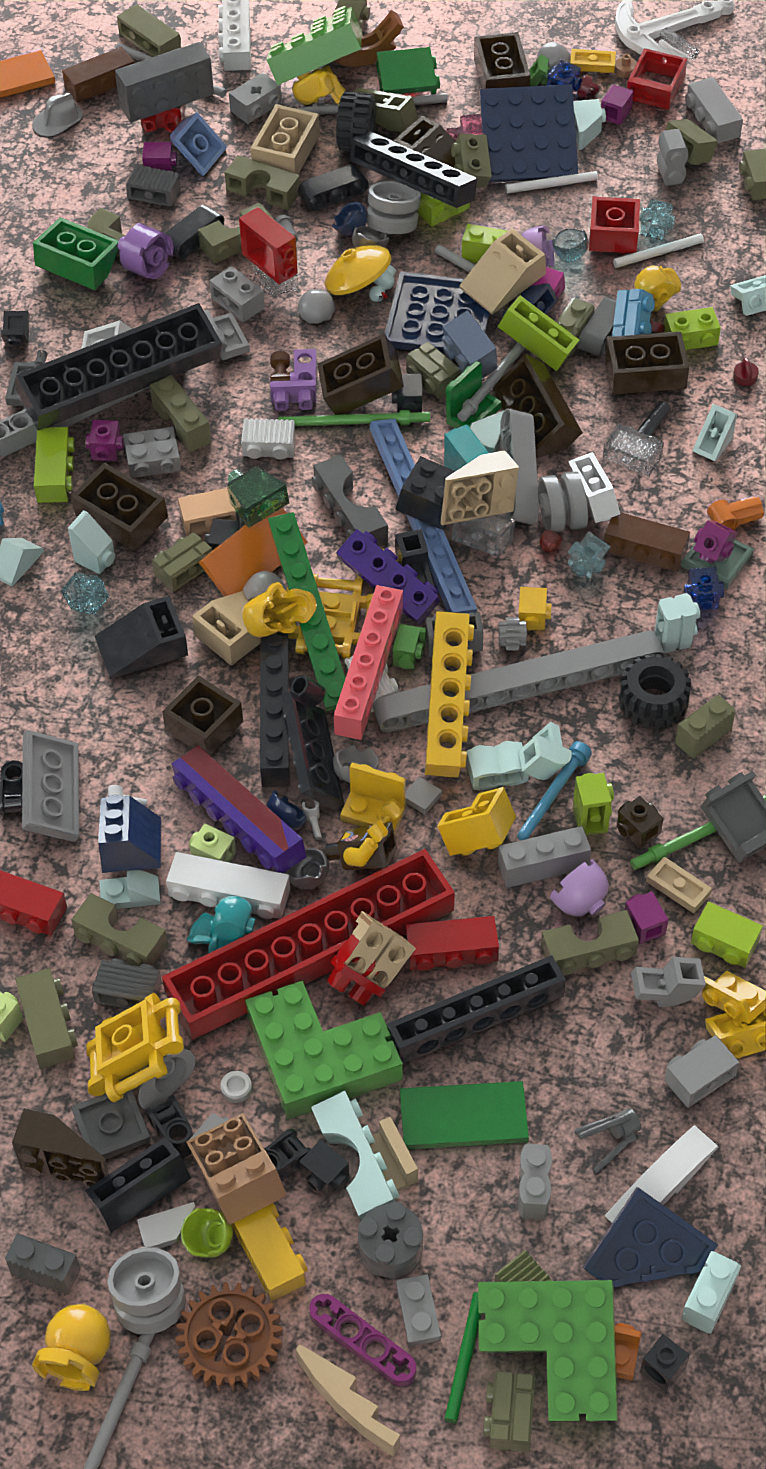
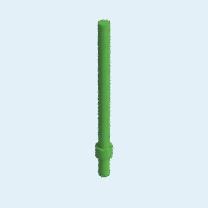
(405, 417)
(658, 851)

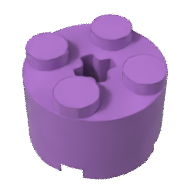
(145, 251)

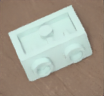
(752, 295)

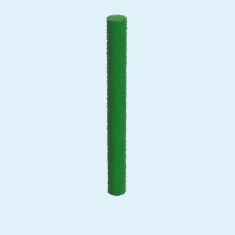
(463, 1362)

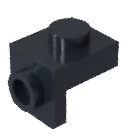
(15, 327)

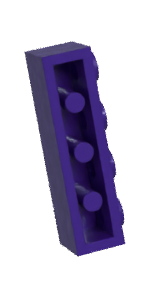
(382, 569)

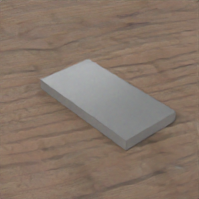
(50, 786)

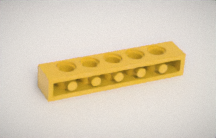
(442, 760)

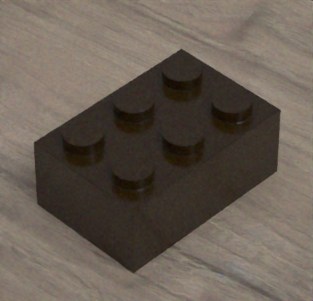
(501, 61)
(646, 362)
(360, 375)
(120, 506)

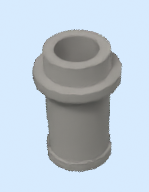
(286, 222)

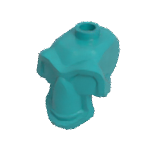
(230, 923)

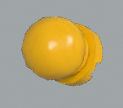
(74, 1344)

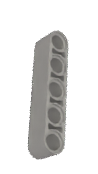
(519, 444)

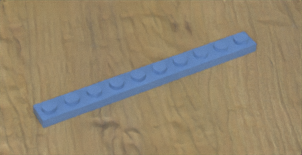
(440, 559)

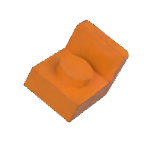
(627, 1347)

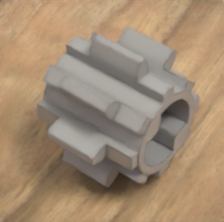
(512, 633)

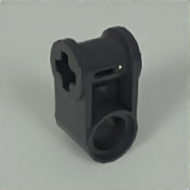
(11, 789)
(171, 1122)
(286, 1153)

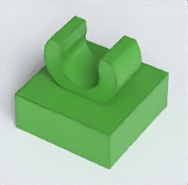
(539, 71)

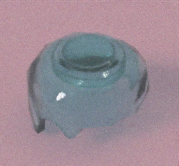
(570, 244)

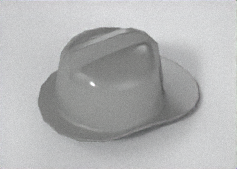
(58, 116)
(158, 1090)

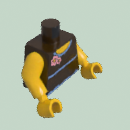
(368, 845)

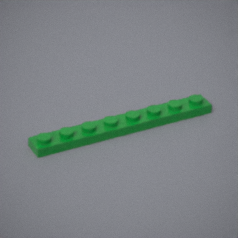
(316, 630)

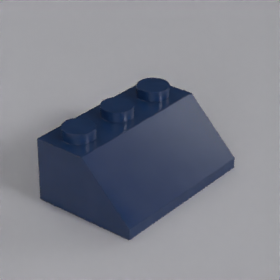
(128, 835)

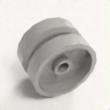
(393, 207)
(563, 502)
(146, 1290)

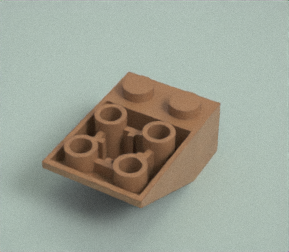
(236, 1168)

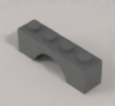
(335, 481)

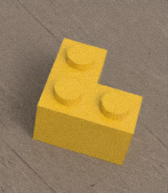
(478, 826)

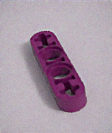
(366, 1335)

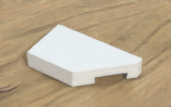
(164, 1227)

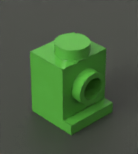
(408, 646)

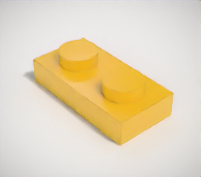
(593, 60)

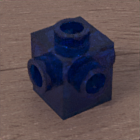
(565, 74)
(704, 588)

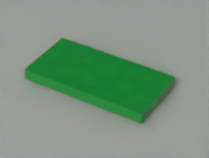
(464, 1115)

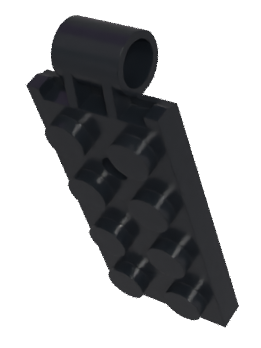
(312, 743)

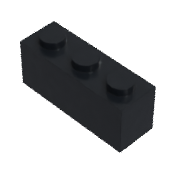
(138, 1184)

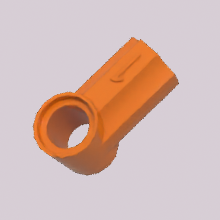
(736, 512)

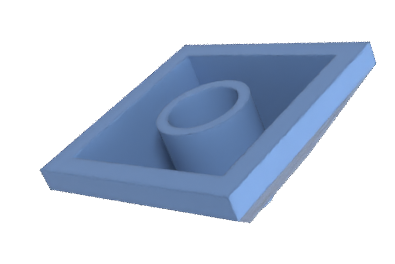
(198, 142)

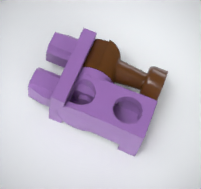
(296, 385)

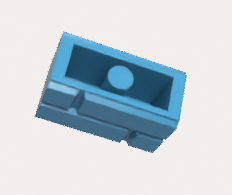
(633, 312)

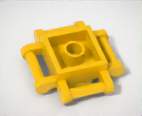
(341, 612)
(131, 1043)

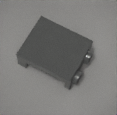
(738, 815)

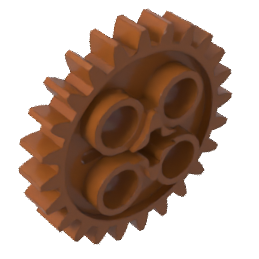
(255, 1346)

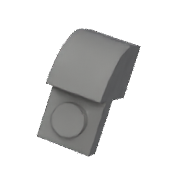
(672, 985)

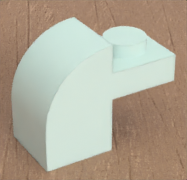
(544, 753)

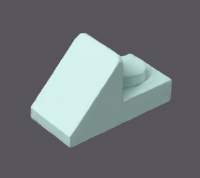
(131, 891)

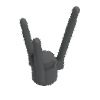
(621, 1125)

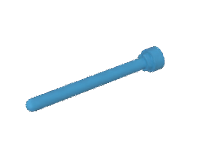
(580, 755)

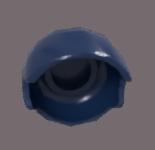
(350, 217)
(286, 811)

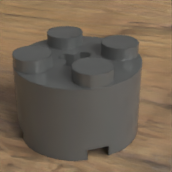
(377, 1251)

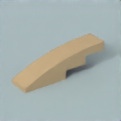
(339, 1391)

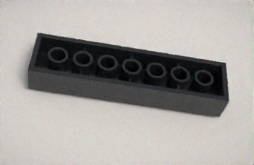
(118, 366)

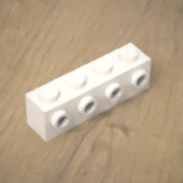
(235, 35)
(212, 880)

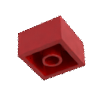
(614, 224)

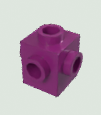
(105, 446)
(714, 542)

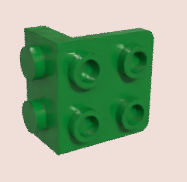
(463, 389)

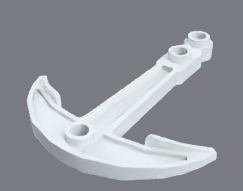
(641, 35)

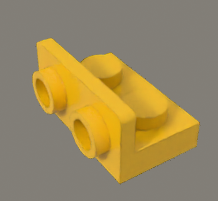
(735, 996)
(738, 1036)

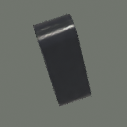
(333, 187)
(186, 234)

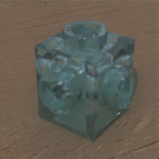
(656, 219)
(588, 556)
(85, 593)

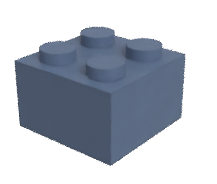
(469, 343)

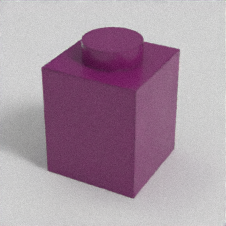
(617, 103)
(159, 155)
(647, 917)

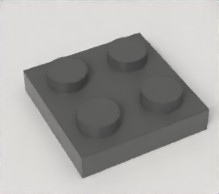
(111, 1126)

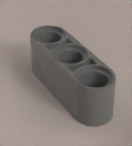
(598, 328)

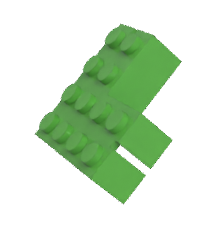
(326, 42)
(316, 1063)
(569, 1323)

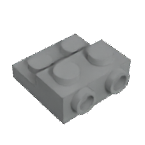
(152, 452)

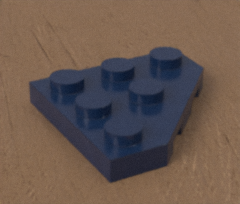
(648, 1244)

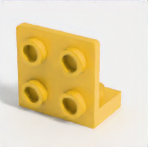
(368, 794)

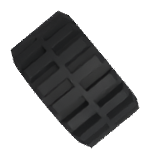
(354, 117)
(655, 674)

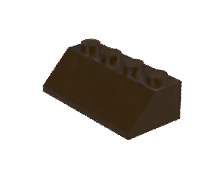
(533, 391)

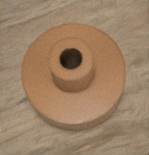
(624, 66)

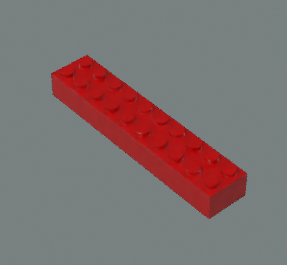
(304, 942)

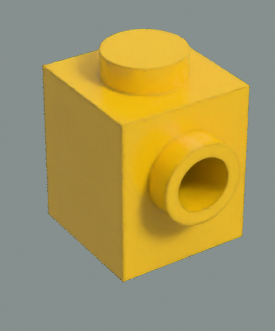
(534, 607)

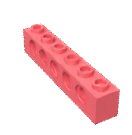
(368, 663)

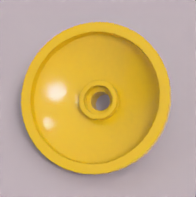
(357, 269)

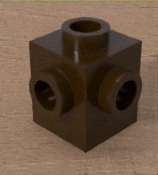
(639, 821)

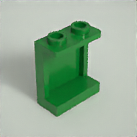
(407, 71)

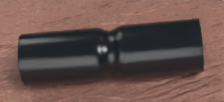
(655, 418)

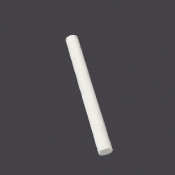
(551, 182)
(658, 250)

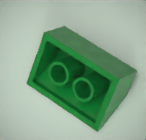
(75, 253)

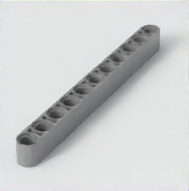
(523, 679)

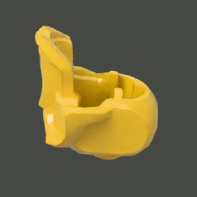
(317, 84)
(659, 282)
(278, 610)

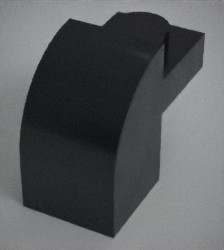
(413, 551)

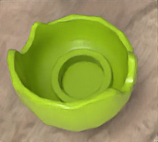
(206, 1233)

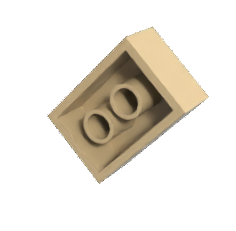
(286, 138)

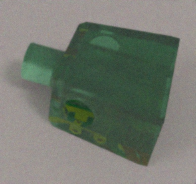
(256, 494)

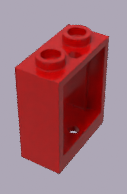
(652, 92)
(258, 233)

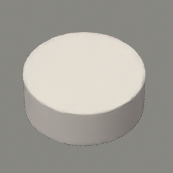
(236, 1087)

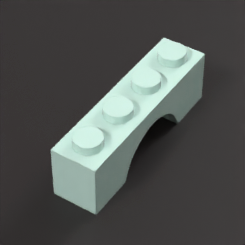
(341, 1125)

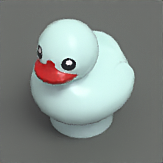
(384, 282)

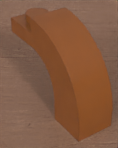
(376, 41)

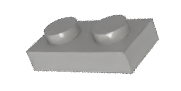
(418, 1310)

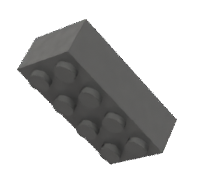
(164, 82)

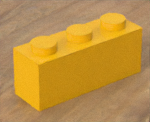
(270, 1252)

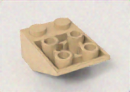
(504, 271)
(480, 488)
(223, 629)

